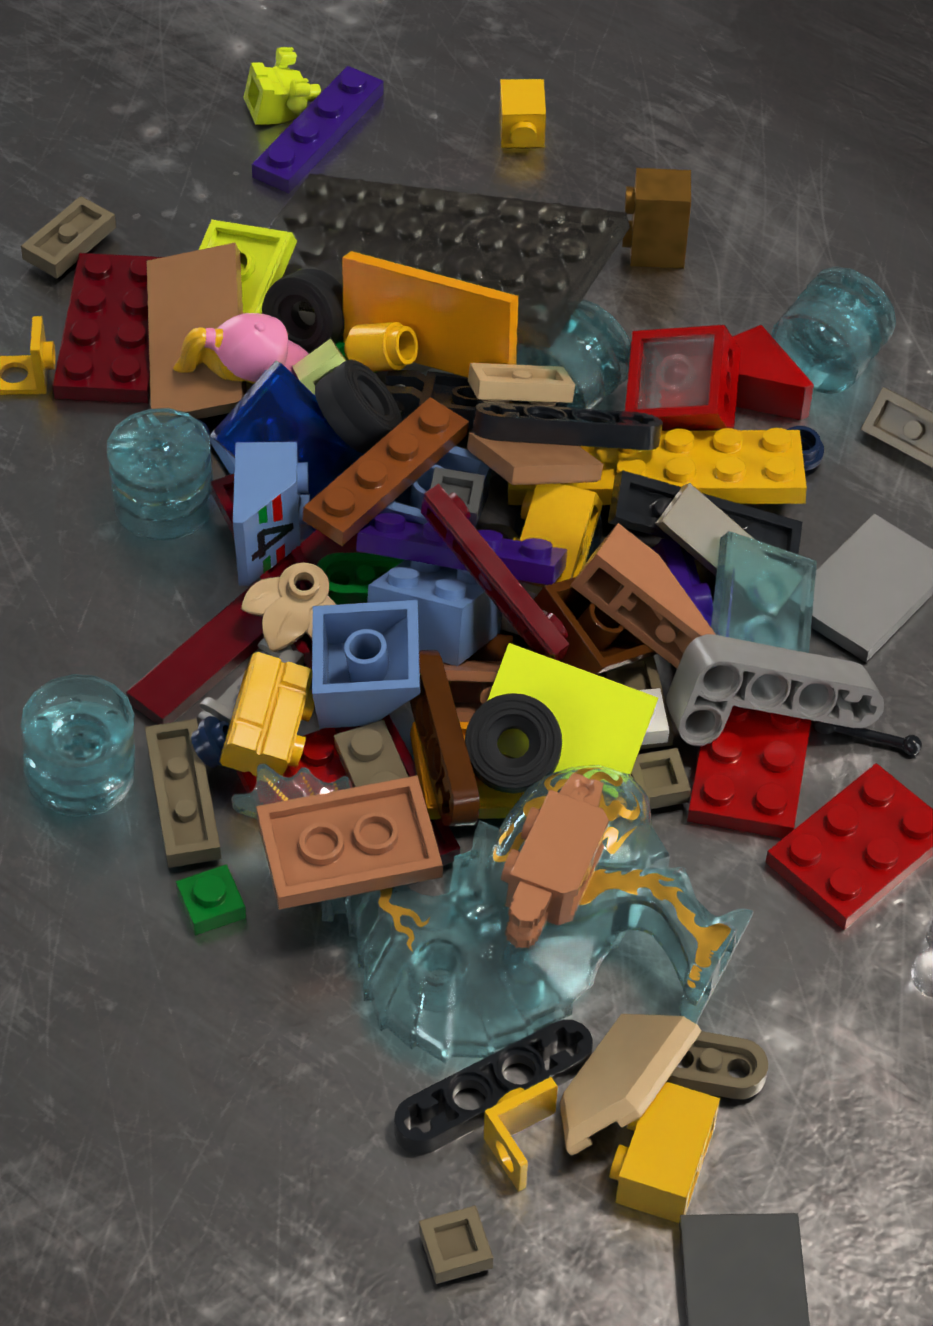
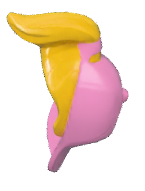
(240, 348)

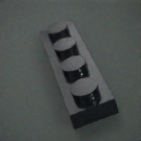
(641, 501)

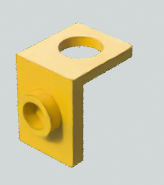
(36, 364)
(513, 1114)

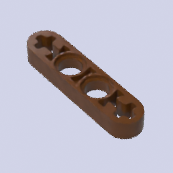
(444, 744)

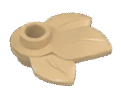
(284, 607)

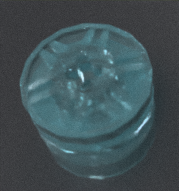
(836, 328)
(592, 352)
(161, 473)
(78, 745)

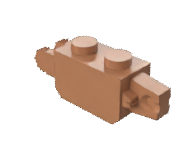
(555, 861)

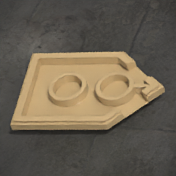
(624, 1074)

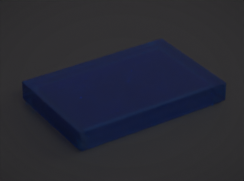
(287, 411)

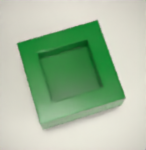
(211, 899)

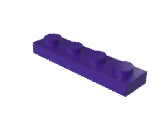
(317, 129)
(394, 537)

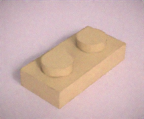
(521, 383)

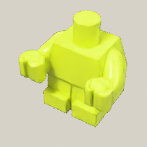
(278, 92)

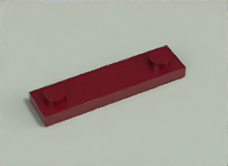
(450, 520)

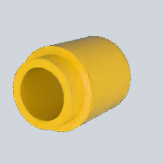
(382, 346)

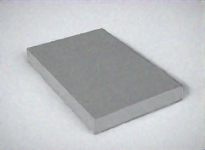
(871, 587)

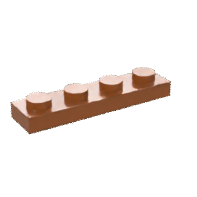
(385, 471)

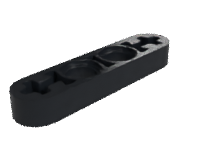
(567, 426)
(489, 1080)

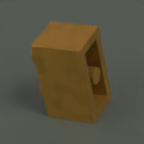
(659, 217)

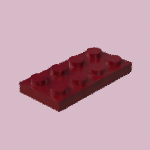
(106, 332)

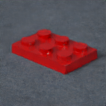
(751, 774)
(856, 846)

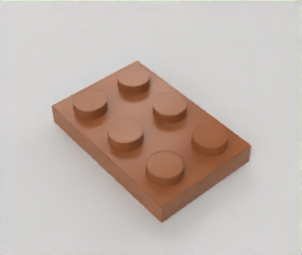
(349, 842)

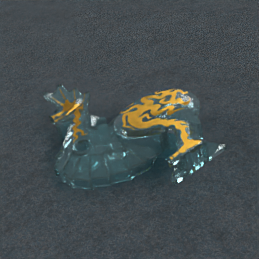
(505, 991)

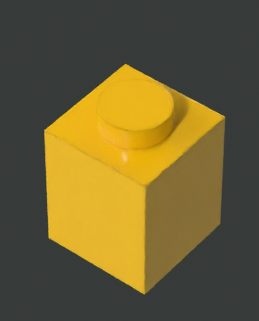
(522, 113)

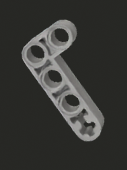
(837, 690)

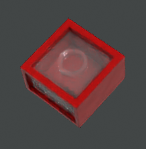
(684, 377)

